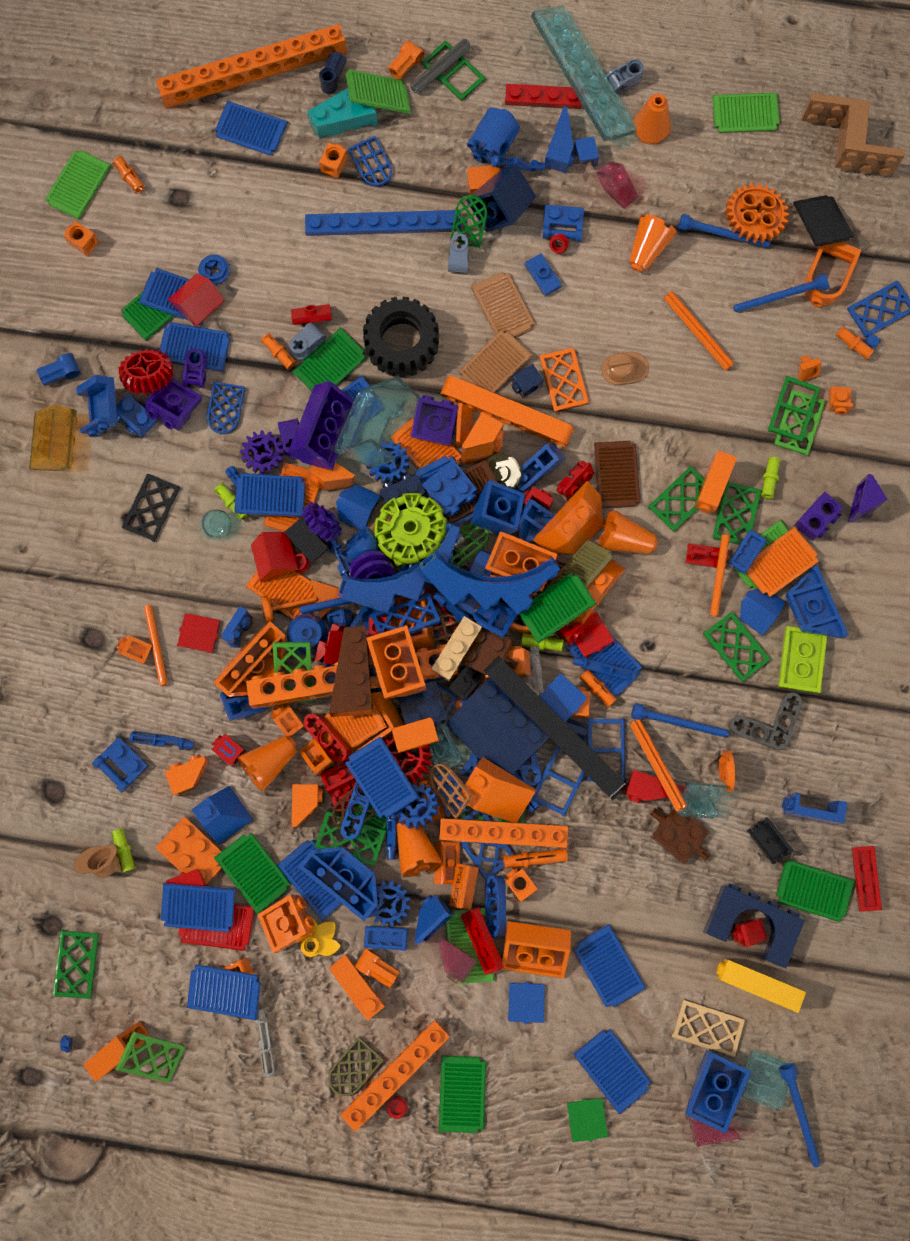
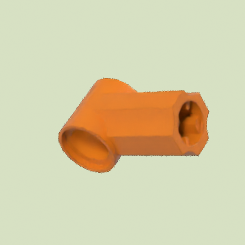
(409, 55)
(372, 965)

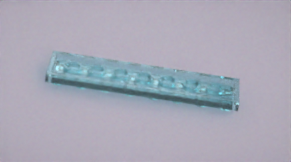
(583, 73)

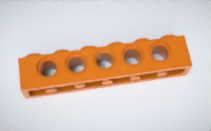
(503, 833)
(395, 1075)

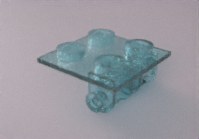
(701, 800)

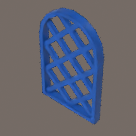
(212, 398)

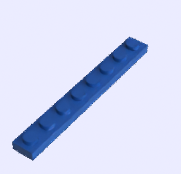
(380, 222)

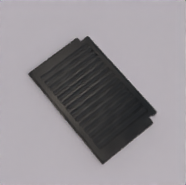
(823, 220)

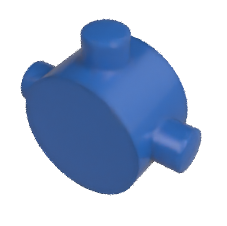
(872, 341)
(66, 1043)

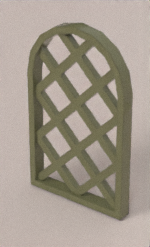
(360, 1072)

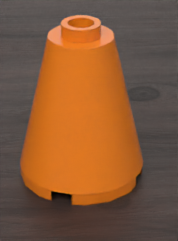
(653, 120)
(649, 241)
(626, 535)
(267, 761)
(415, 851)

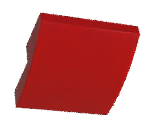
(338, 783)

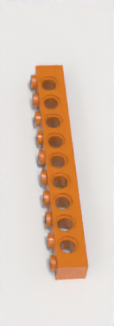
(251, 66)
(258, 684)

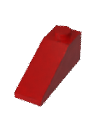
(645, 788)

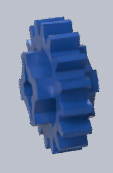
(391, 468)
(422, 812)
(393, 912)

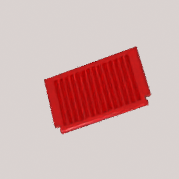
(235, 939)

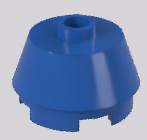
(307, 629)

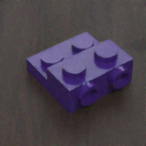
(172, 404)
(434, 420)

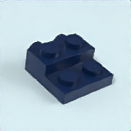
(408, 484)
(424, 705)

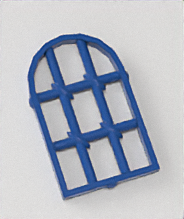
(373, 154)

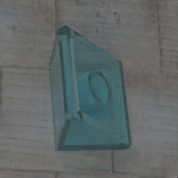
(445, 750)

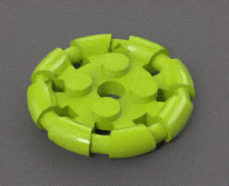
(413, 539)

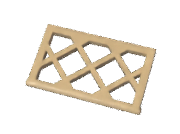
(723, 1018)

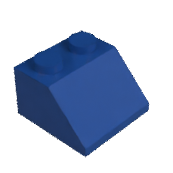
(498, 508)

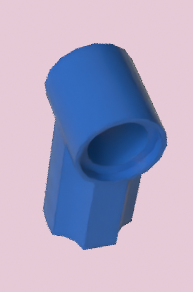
(63, 368)

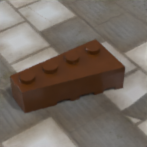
(353, 676)

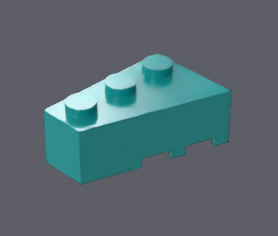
(339, 115)

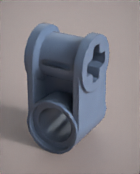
(623, 78)
(458, 256)
(308, 339)

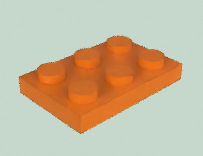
(190, 849)

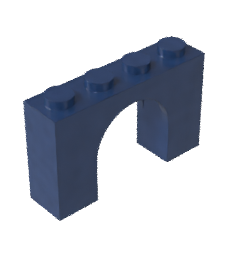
(784, 925)

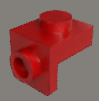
(541, 497)

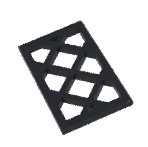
(143, 493)

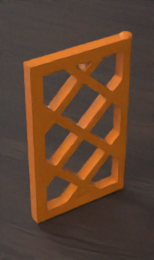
(574, 367)

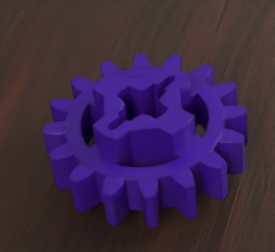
(264, 444)
(321, 522)

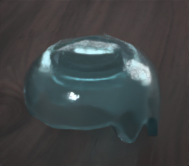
(215, 524)

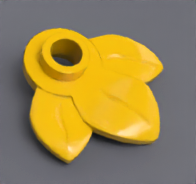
(323, 940)

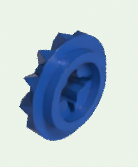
(211, 262)

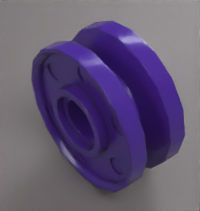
(371, 566)

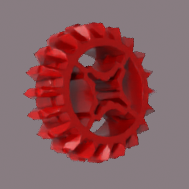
(146, 371)
(419, 763)

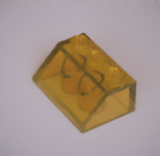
(53, 439)

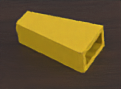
(760, 985)

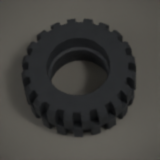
(395, 313)

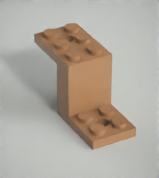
(852, 119)

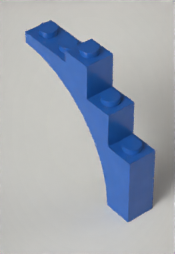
(409, 583)
(487, 590)

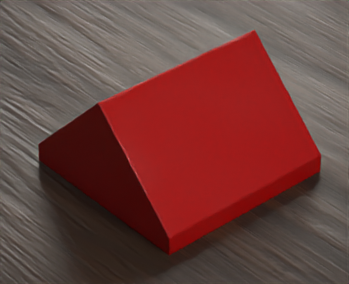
(197, 299)
(273, 555)

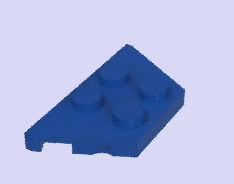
(815, 607)

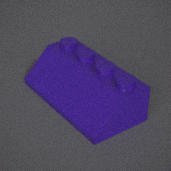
(321, 426)

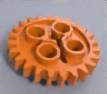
(756, 213)

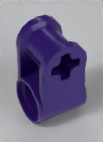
(195, 370)
(287, 431)

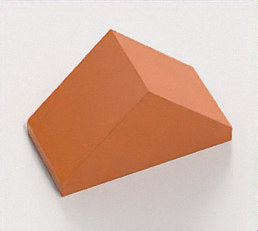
(316, 757)

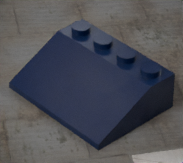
(497, 728)

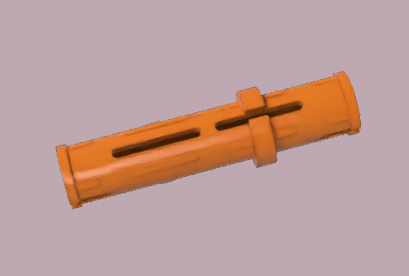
(535, 858)

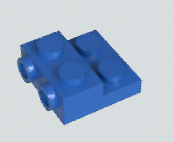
(450, 488)

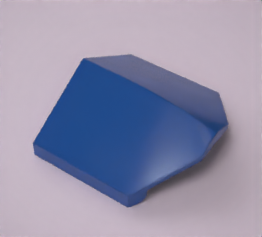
(356, 506)
(533, 520)
(760, 610)
(496, 619)
(238, 707)

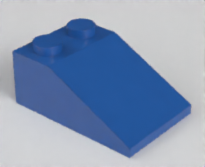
(716, 1091)

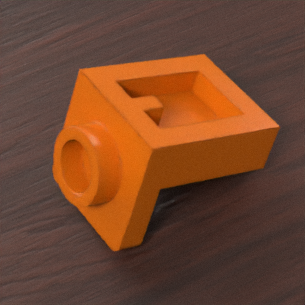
(840, 400)
(134, 648)
(286, 719)

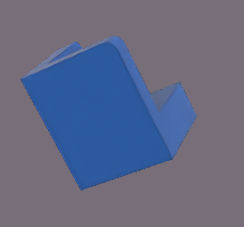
(586, 150)

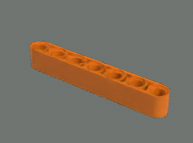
(507, 411)

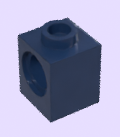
(527, 381)

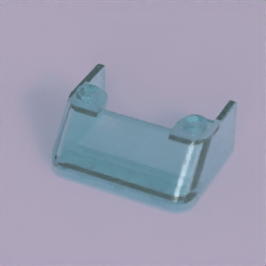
(369, 420)

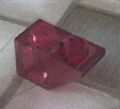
(617, 183)

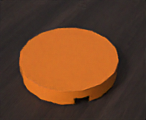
(727, 770)

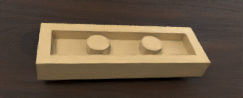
(456, 648)

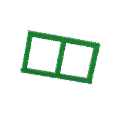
(443, 80)
(795, 409)

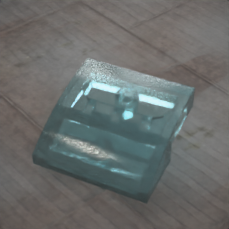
(765, 1081)

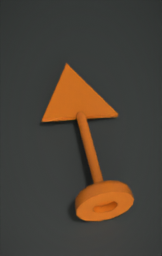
(321, 592)

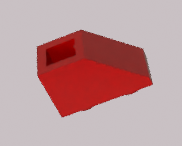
(748, 932)

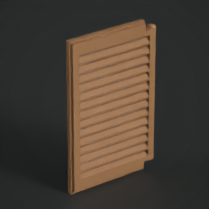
(503, 305)
(496, 362)

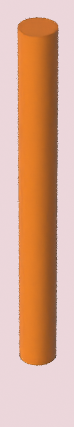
(720, 574)
(155, 645)

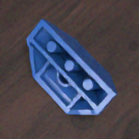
(343, 878)

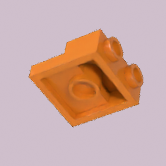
(286, 922)

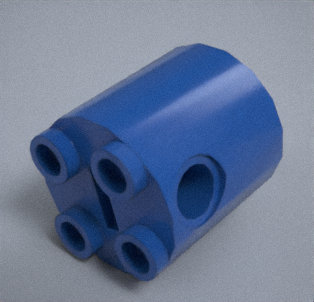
(493, 134)

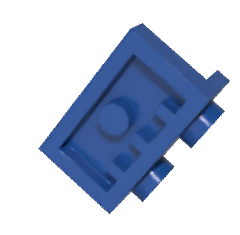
(134, 416)

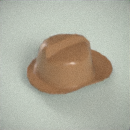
(625, 368)
(99, 861)

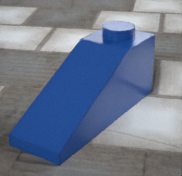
(561, 147)
(540, 466)

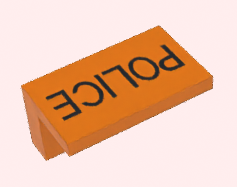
(463, 886)

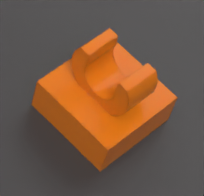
(809, 368)

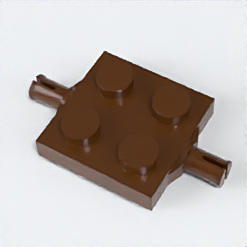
(486, 649)
(680, 835)

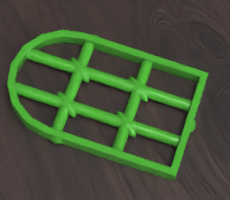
(474, 541)

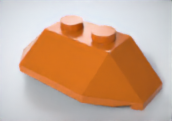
(573, 523)
(600, 587)
(251, 660)

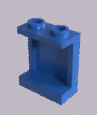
(101, 404)
(834, 815)

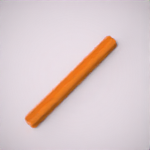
(698, 330)
(658, 765)

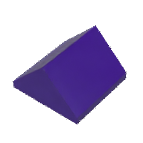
(866, 498)

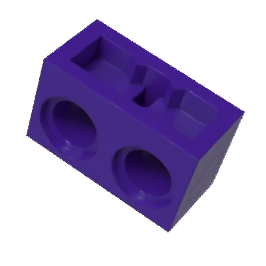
(816, 514)

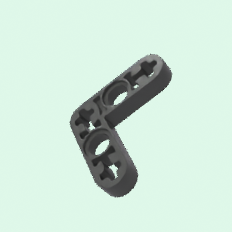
(770, 732)

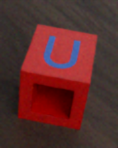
(227, 749)

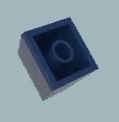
(505, 196)

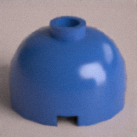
(358, 544)

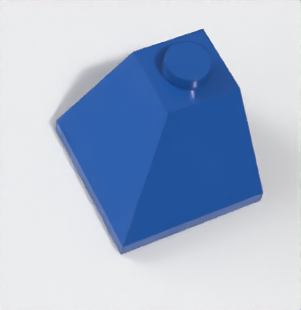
(222, 814)
(432, 918)

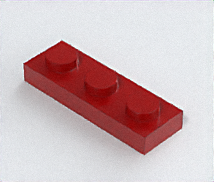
(866, 878)
(482, 941)

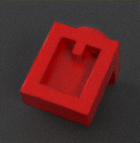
(570, 634)

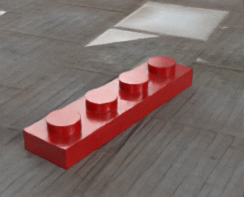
(541, 96)

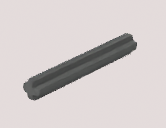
(440, 65)

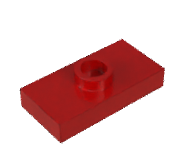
(311, 314)

